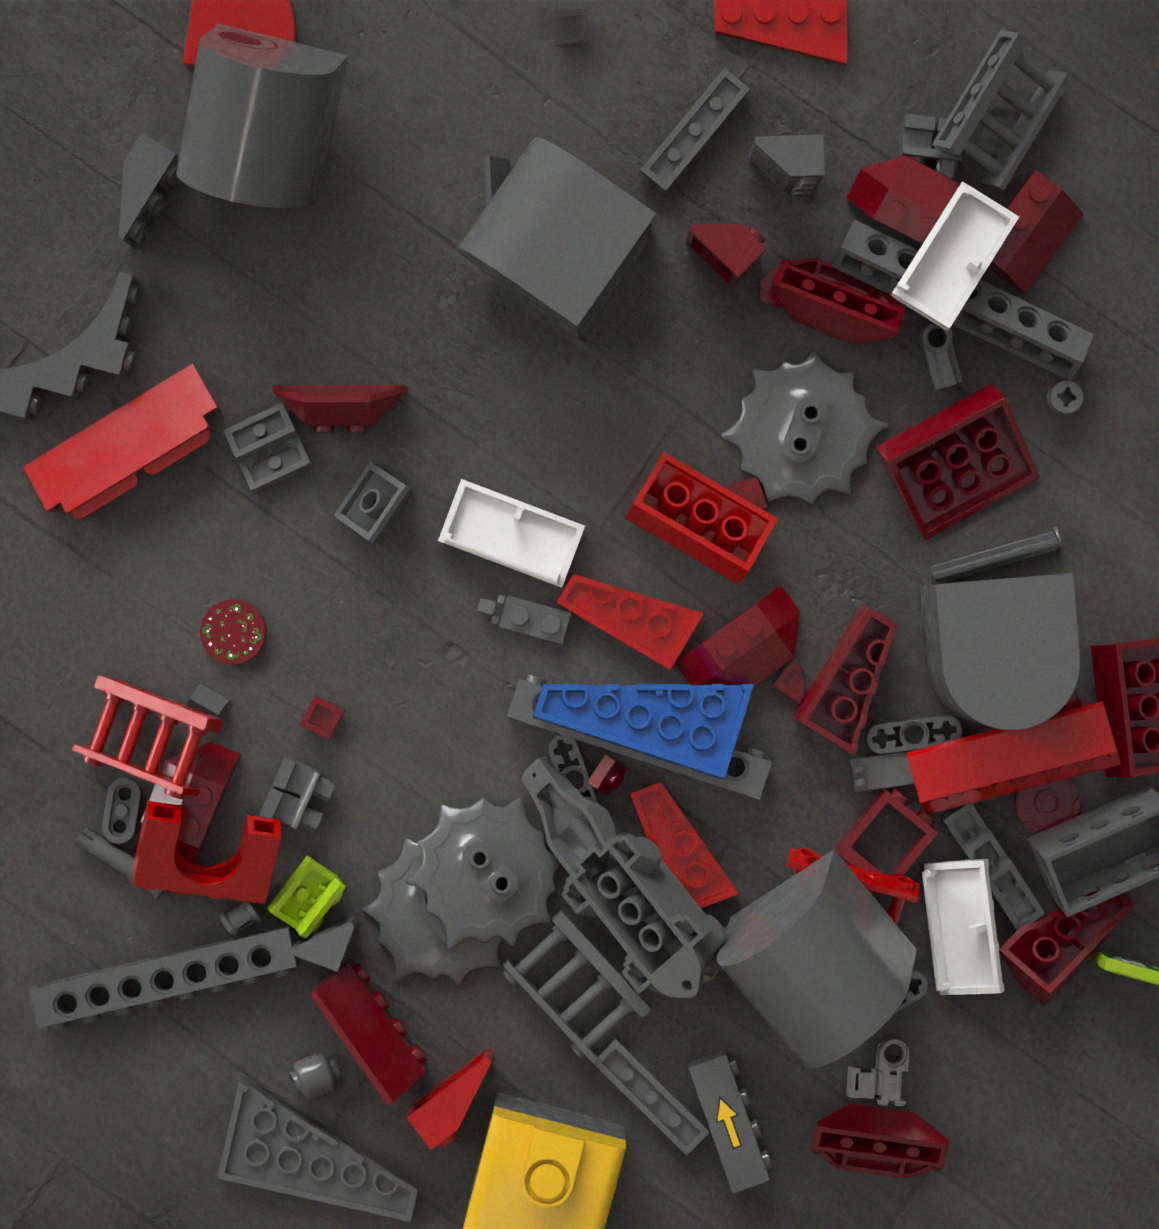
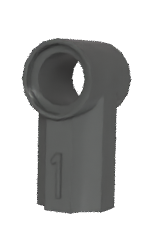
(941, 360)

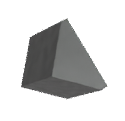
(373, 503)
(329, 945)

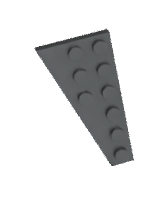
(292, 1156)

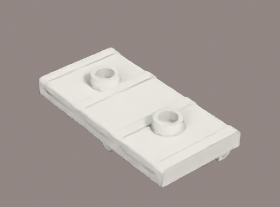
(954, 256)
(511, 533)
(962, 927)

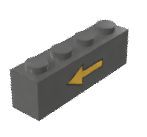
(729, 1122)

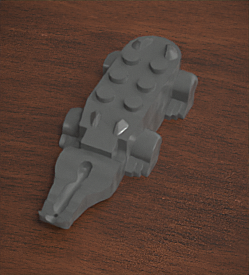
(628, 889)

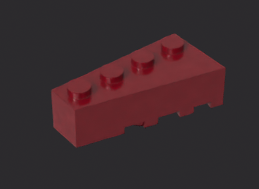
(848, 680)

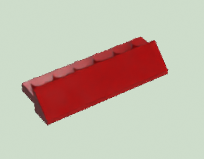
(1013, 760)

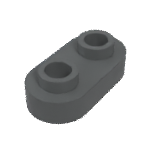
(120, 809)

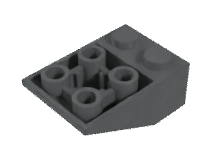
(147, 178)

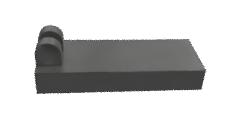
(881, 771)

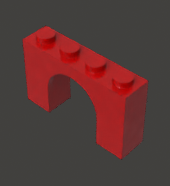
(240, 878)

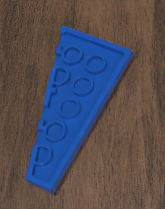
(664, 721)

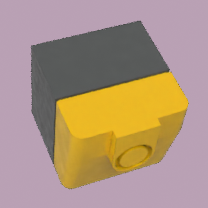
(545, 1168)

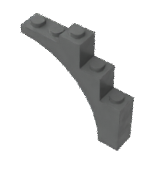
(64, 371)

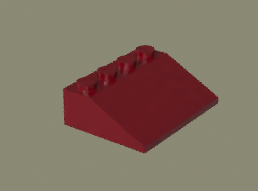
(958, 461)
(1129, 687)
(370, 1031)

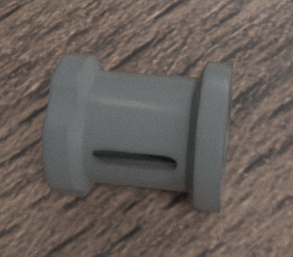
(241, 918)

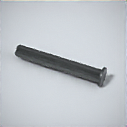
(997, 556)

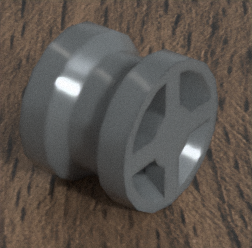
(1058, 397)

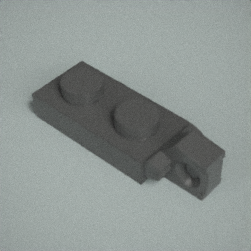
(527, 617)

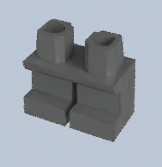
(917, 142)
(295, 809)

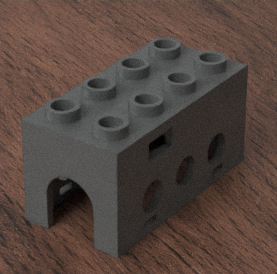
(1098, 850)

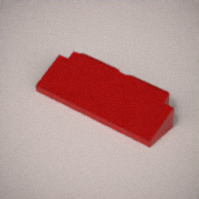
(138, 436)

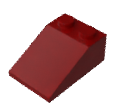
(443, 1108)

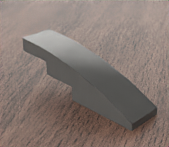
(1005, 880)

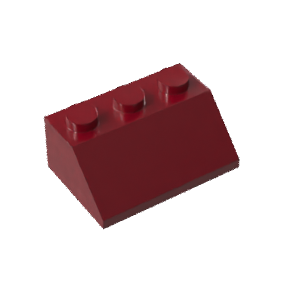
(1042, 226)
(727, 249)

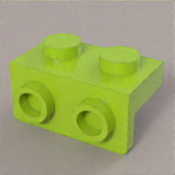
(307, 897)

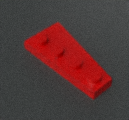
(799, 26)
(637, 620)
(681, 846)

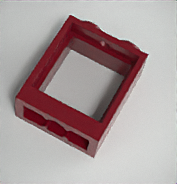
(899, 802)

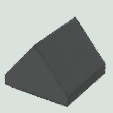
(207, 701)

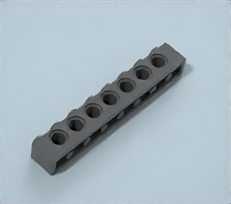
(987, 312)
(748, 782)
(47, 997)

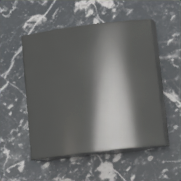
(268, 448)

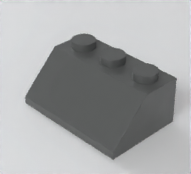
(791, 161)

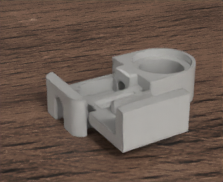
(880, 1082)

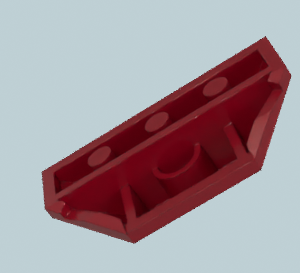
(903, 195)
(836, 302)
(340, 404)
(747, 646)
(211, 775)
(879, 1141)

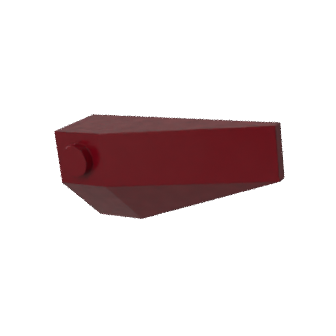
(1055, 947)

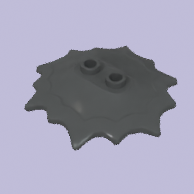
(776, 417)
(466, 893)
(417, 937)

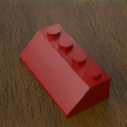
(701, 518)

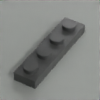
(694, 130)
(651, 1096)

